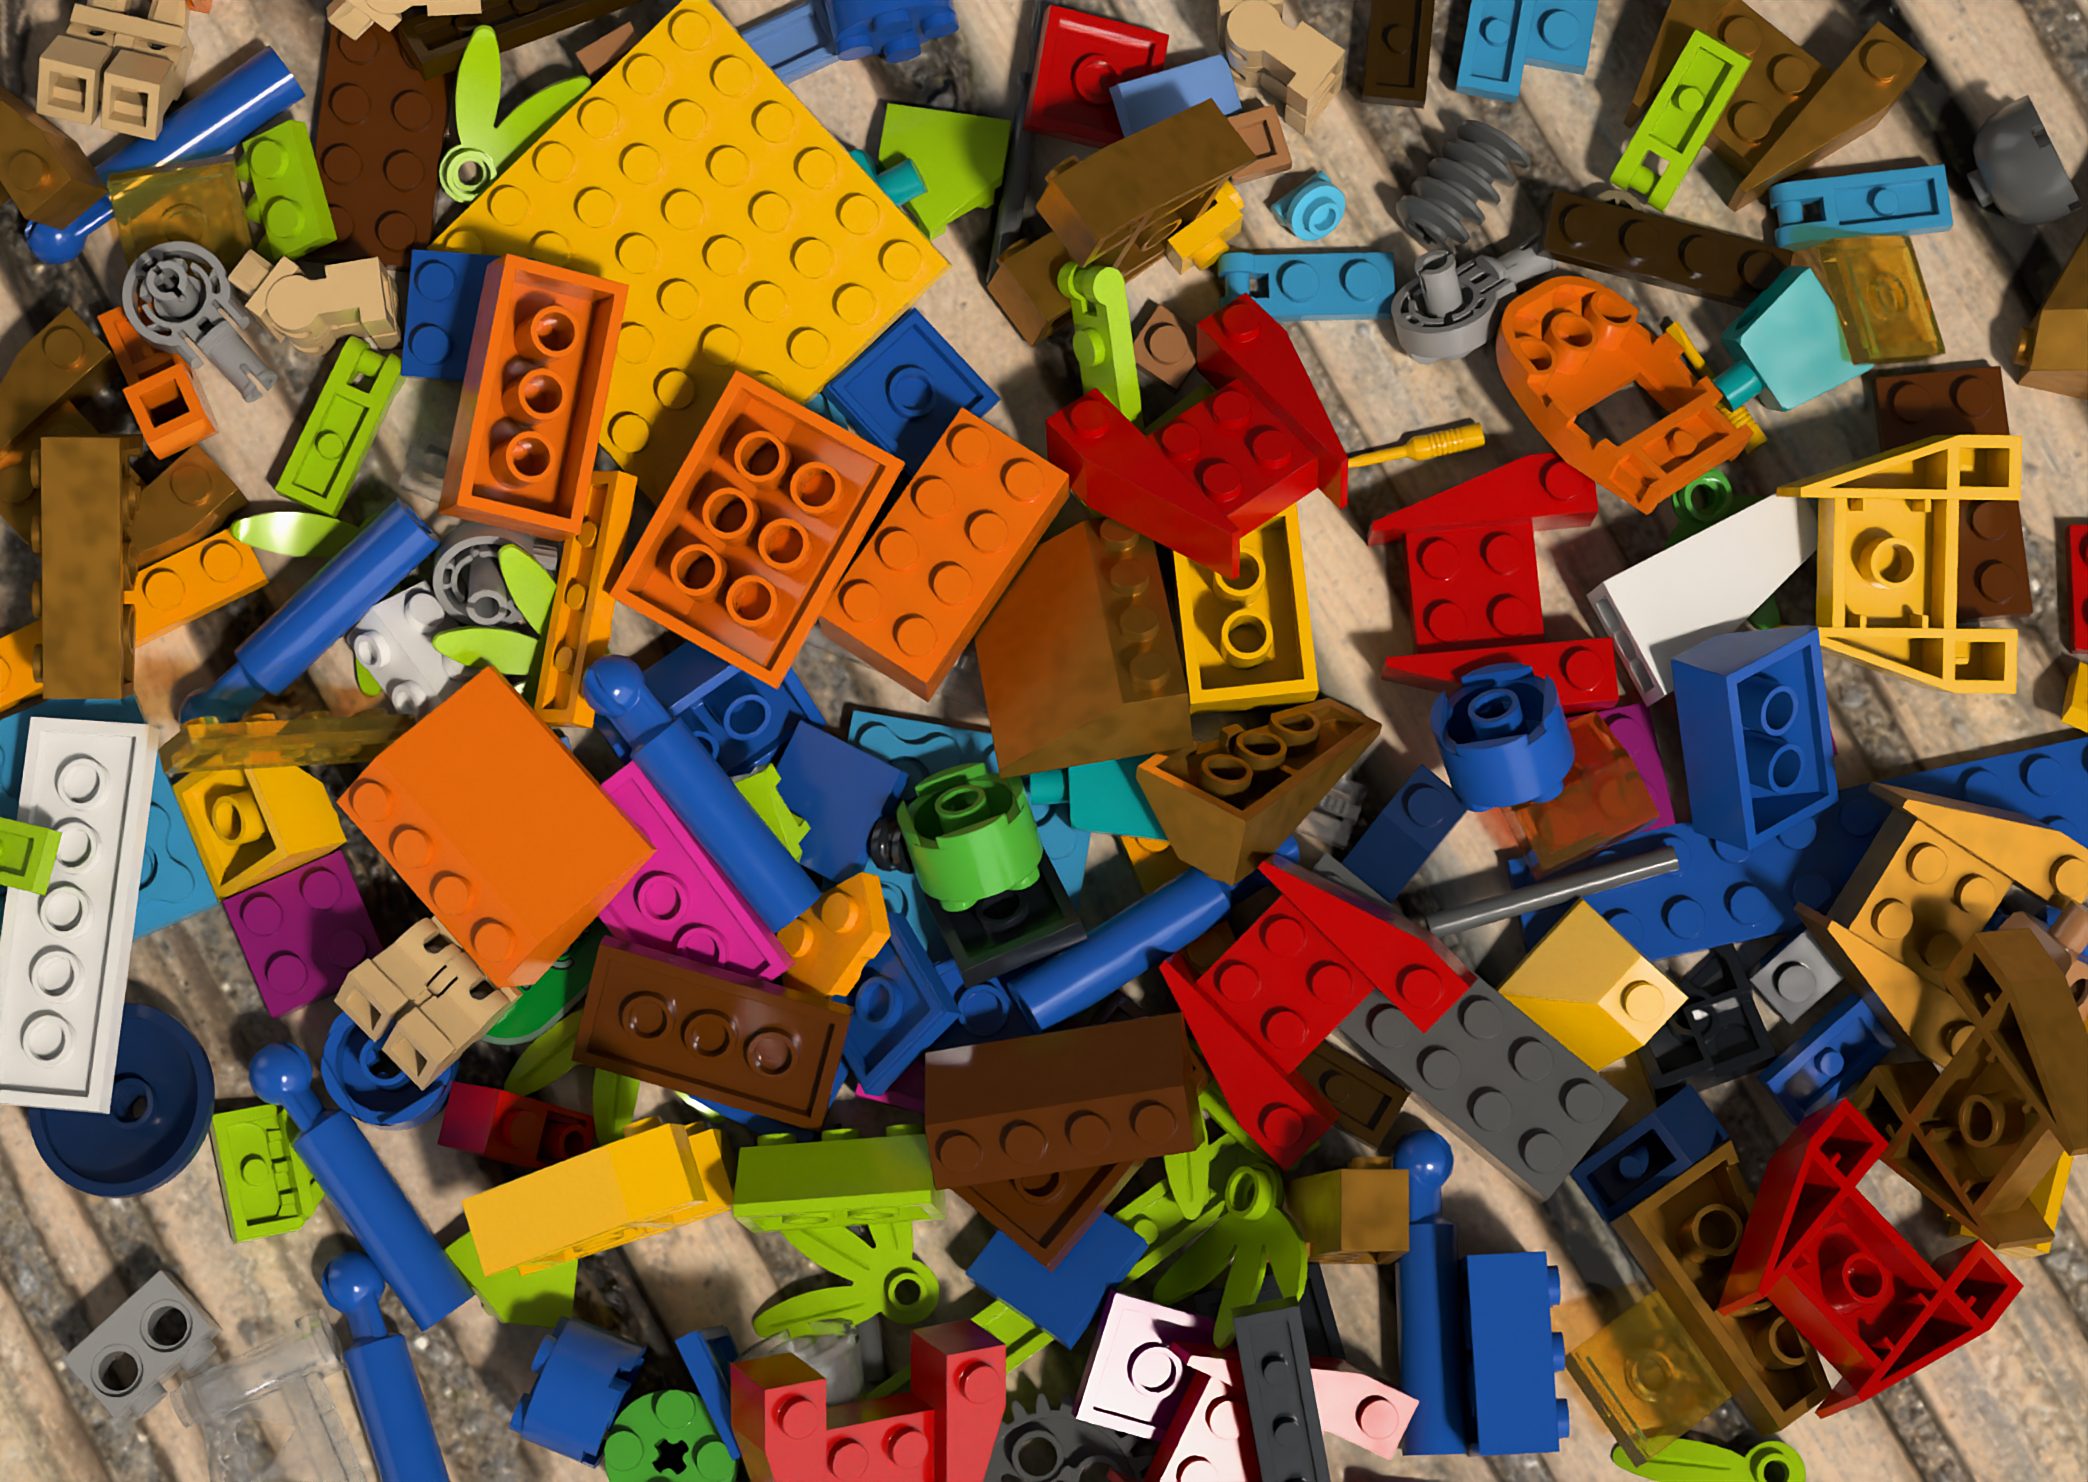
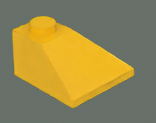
(257, 823)
(1592, 988)

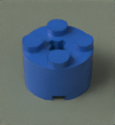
(888, 26)
(1503, 737)
(376, 1098)
(579, 1389)

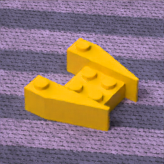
(1894, 561)
(604, 1197)

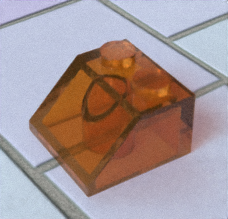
(1598, 806)

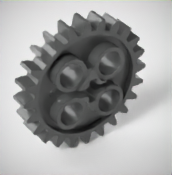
(1075, 1444)

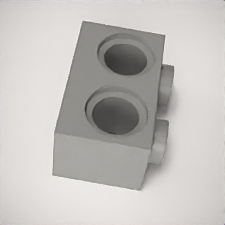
(134, 1331)

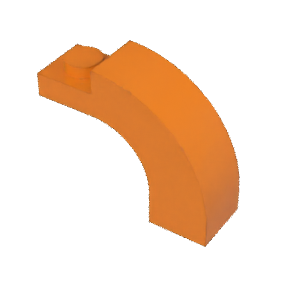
(161, 387)

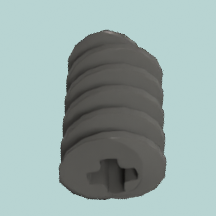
(1458, 183)

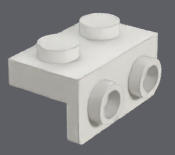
(399, 653)

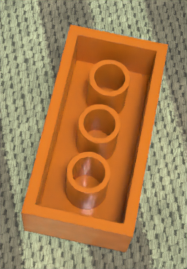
(533, 398)
(944, 554)

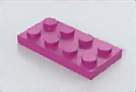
(682, 896)

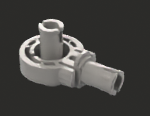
(1461, 302)
(193, 313)
(474, 551)

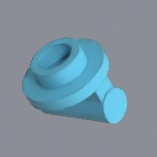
(1311, 208)

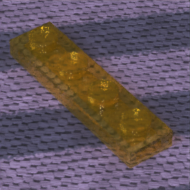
(269, 743)

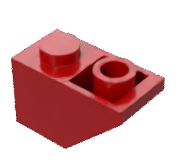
(513, 1127)

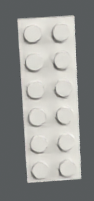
(72, 948)

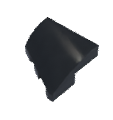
(1711, 1035)

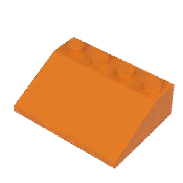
(756, 529)
(497, 829)

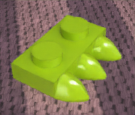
(287, 192)

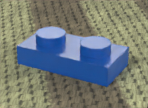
(1827, 1059)

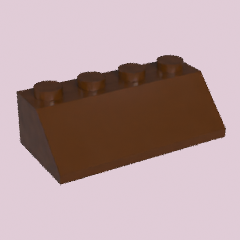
(1061, 1101)

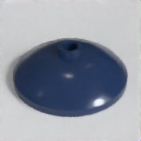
(126, 1154)

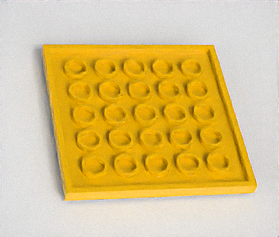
(726, 219)

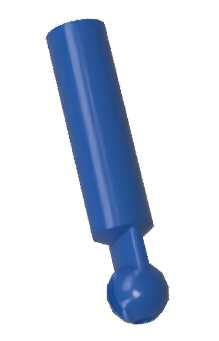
(197, 130)
(317, 614)
(700, 793)
(1131, 943)
(361, 1189)
(1430, 1303)
(383, 1376)

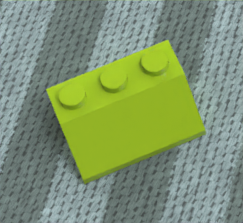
(837, 1181)

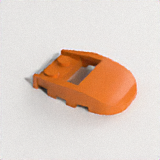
(1579, 344)

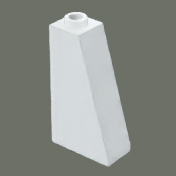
(1702, 587)

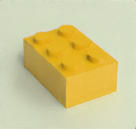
(1250, 636)

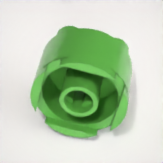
(970, 835)
(673, 1416)

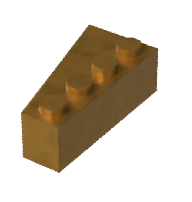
(85, 564)
(1352, 1212)
(1687, 1247)

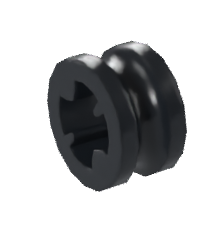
(889, 847)

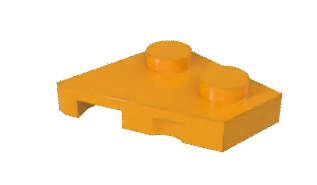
(836, 937)

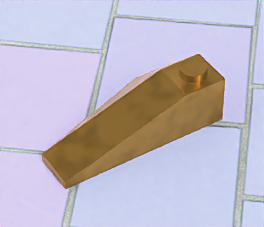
(2056, 343)
(1248, 790)

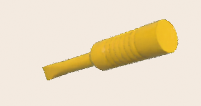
(1738, 417)
(1427, 446)

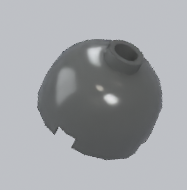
(2021, 167)

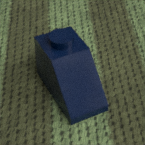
(1405, 834)
(1649, 1154)

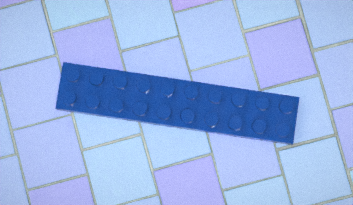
(1748, 896)

